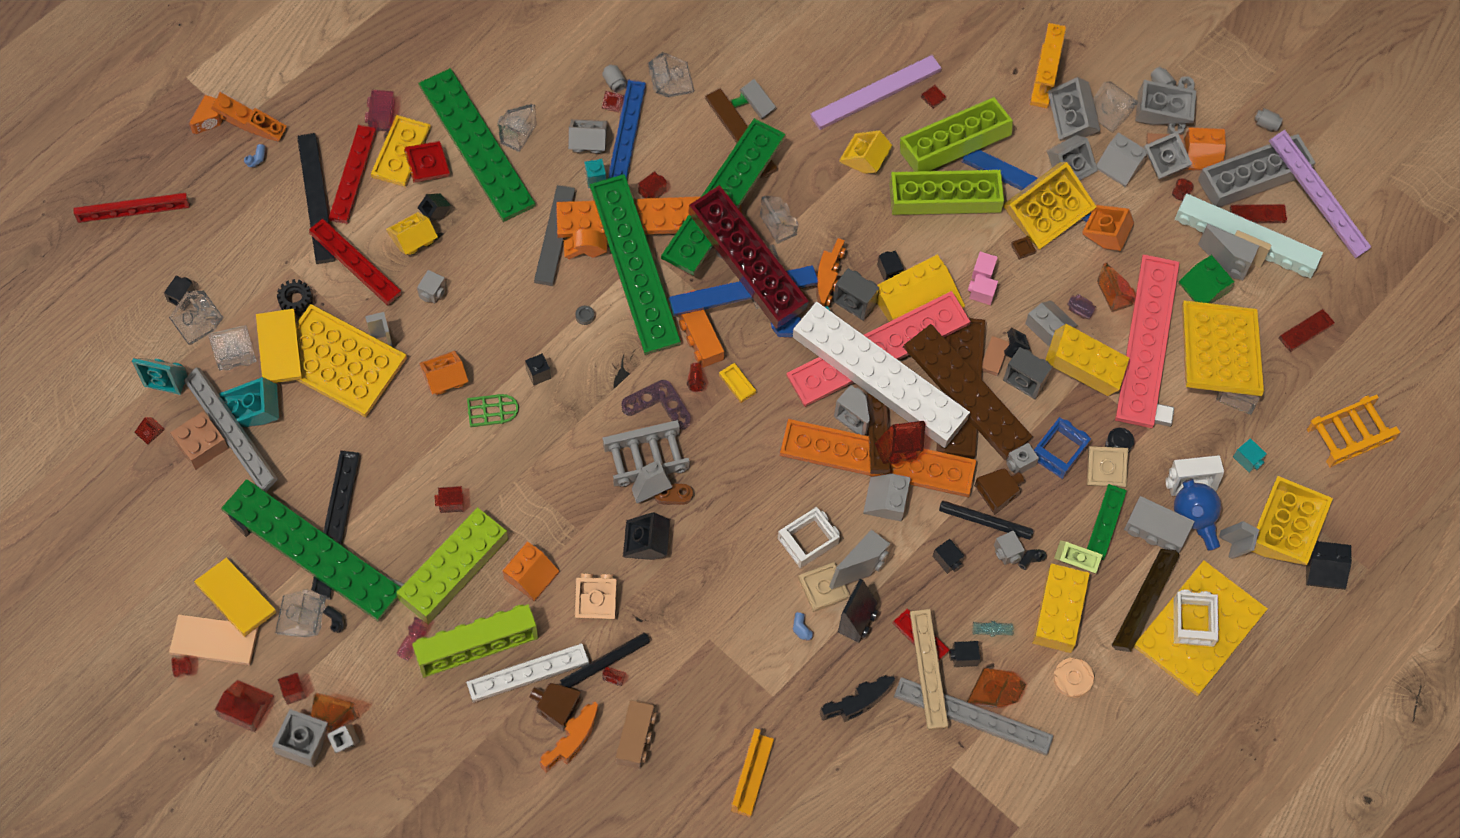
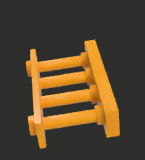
(1047, 65)
(1353, 448)

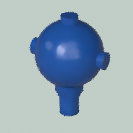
(1201, 505)

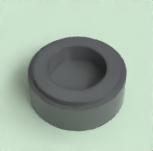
(584, 315)

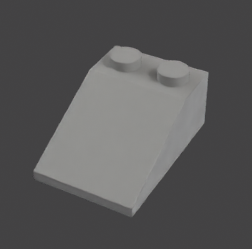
(1165, 104)
(1229, 250)
(862, 560)

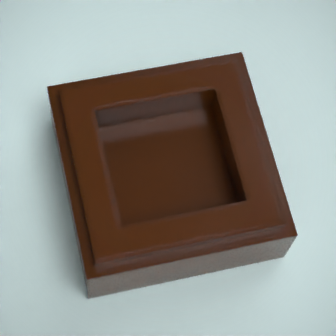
(1023, 247)

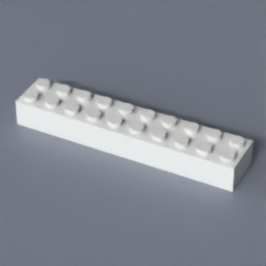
(880, 374)

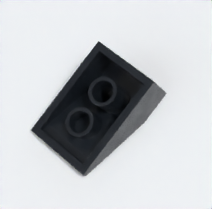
(858, 613)

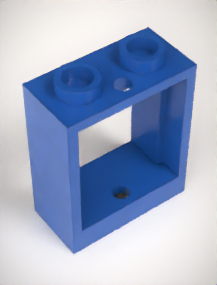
(1050, 461)

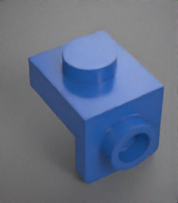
(787, 329)

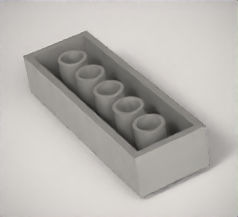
(1248, 174)

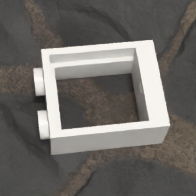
(1202, 470)
(793, 548)
(1191, 636)

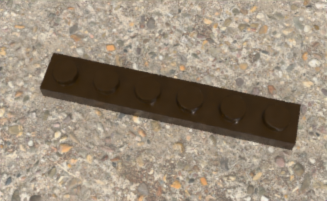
(1145, 600)

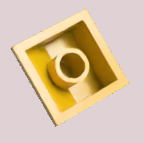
(866, 151)
(412, 233)

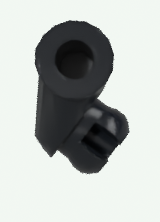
(1030, 556)
(337, 619)

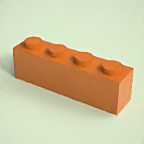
(702, 337)

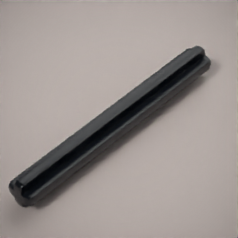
(985, 519)
(605, 660)

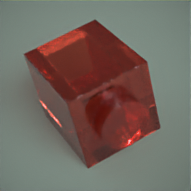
(652, 186)
(450, 499)
(292, 688)

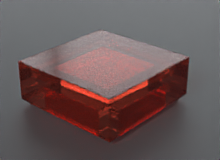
(933, 96)

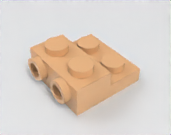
(595, 596)

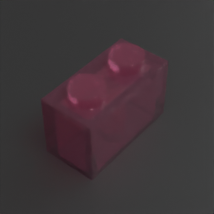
(381, 110)

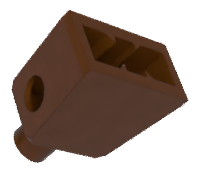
(999, 488)
(556, 703)

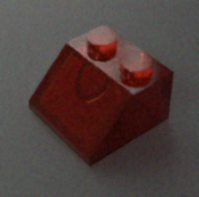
(902, 442)
(243, 705)

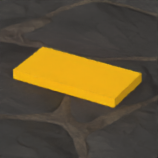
(392, 162)
(278, 346)
(235, 597)

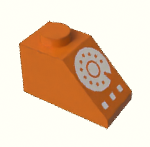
(205, 117)

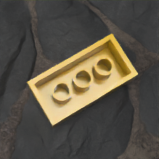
(1087, 360)
(1061, 608)

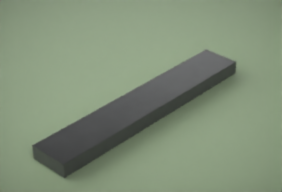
(552, 244)

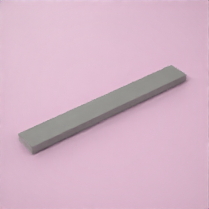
(230, 429)
(980, 719)

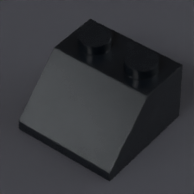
(646, 537)
(1329, 565)

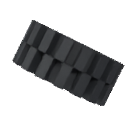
(291, 288)

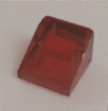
(612, 101)
(149, 429)
(613, 676)

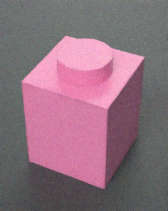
(984, 265)
(982, 289)

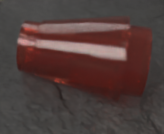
(696, 378)

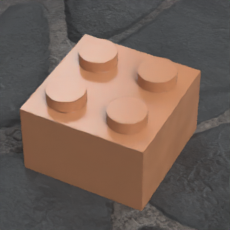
(199, 440)

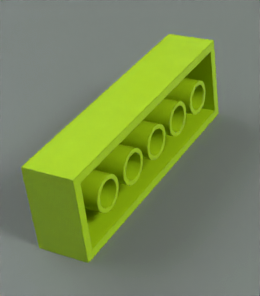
(956, 136)
(946, 192)
(452, 565)
(475, 640)

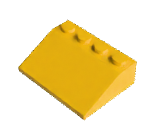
(1050, 205)
(915, 288)
(1291, 522)

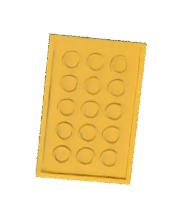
(1222, 348)
(344, 361)
(1197, 664)

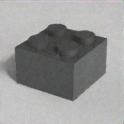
(856, 294)
(1027, 372)

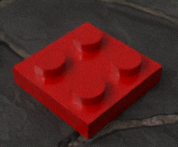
(426, 161)

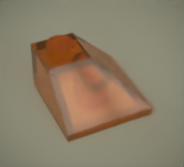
(1115, 289)
(996, 688)
(333, 711)

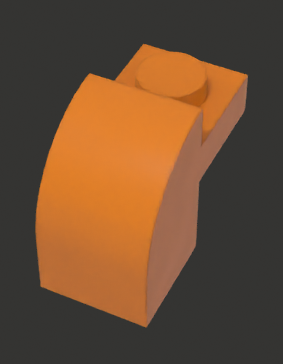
(585, 241)

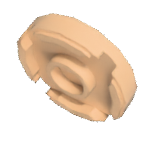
(1073, 677)

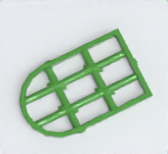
(485, 415)

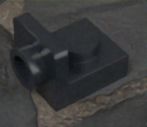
(1016, 340)

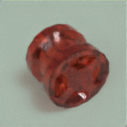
(1182, 187)
(181, 666)

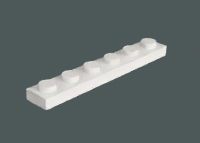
(527, 673)

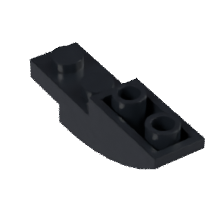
(865, 698)

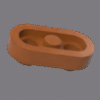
(673, 495)

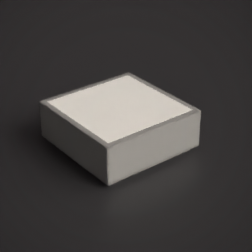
(1164, 415)

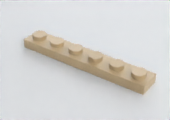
(928, 669)

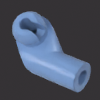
(256, 159)
(799, 627)

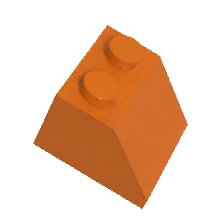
(1204, 147)
(1109, 226)
(444, 372)
(530, 571)

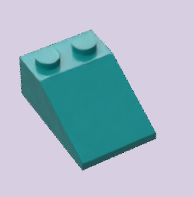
(161, 375)
(253, 402)

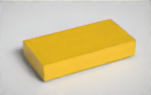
(737, 382)

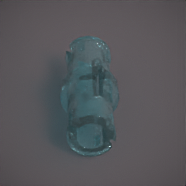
(992, 628)

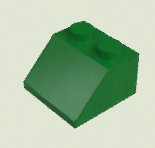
(1207, 281)

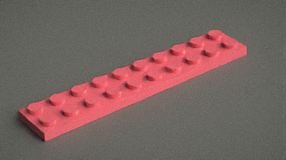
(1147, 341)
(820, 379)

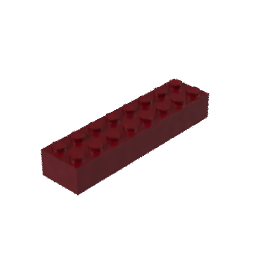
(748, 257)

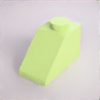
(1078, 556)

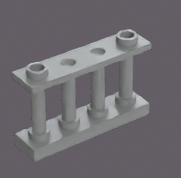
(644, 435)

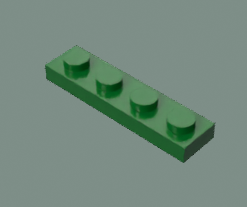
(1106, 520)

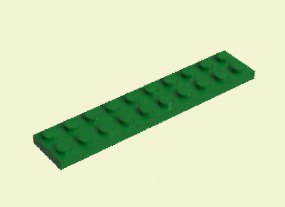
(477, 145)
(736, 178)
(634, 264)
(312, 550)

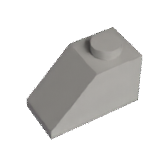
(650, 481)

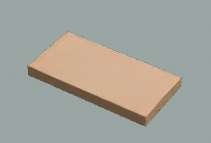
(212, 640)

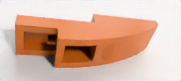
(248, 119)
(828, 273)
(578, 732)

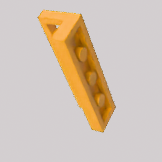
(752, 774)

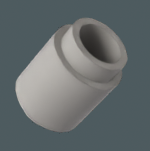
(1162, 76)
(614, 78)
(1268, 119)

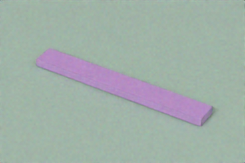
(875, 92)
(1319, 194)

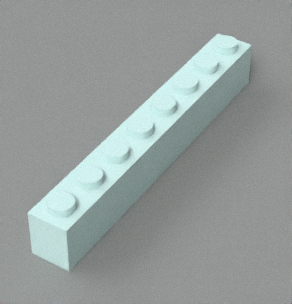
(1284, 250)

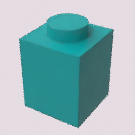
(594, 171)
(1250, 456)

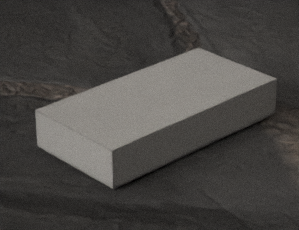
(757, 98)

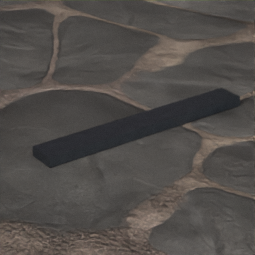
(314, 190)
(339, 507)

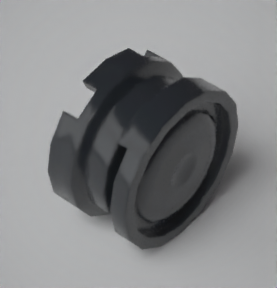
(1120, 438)

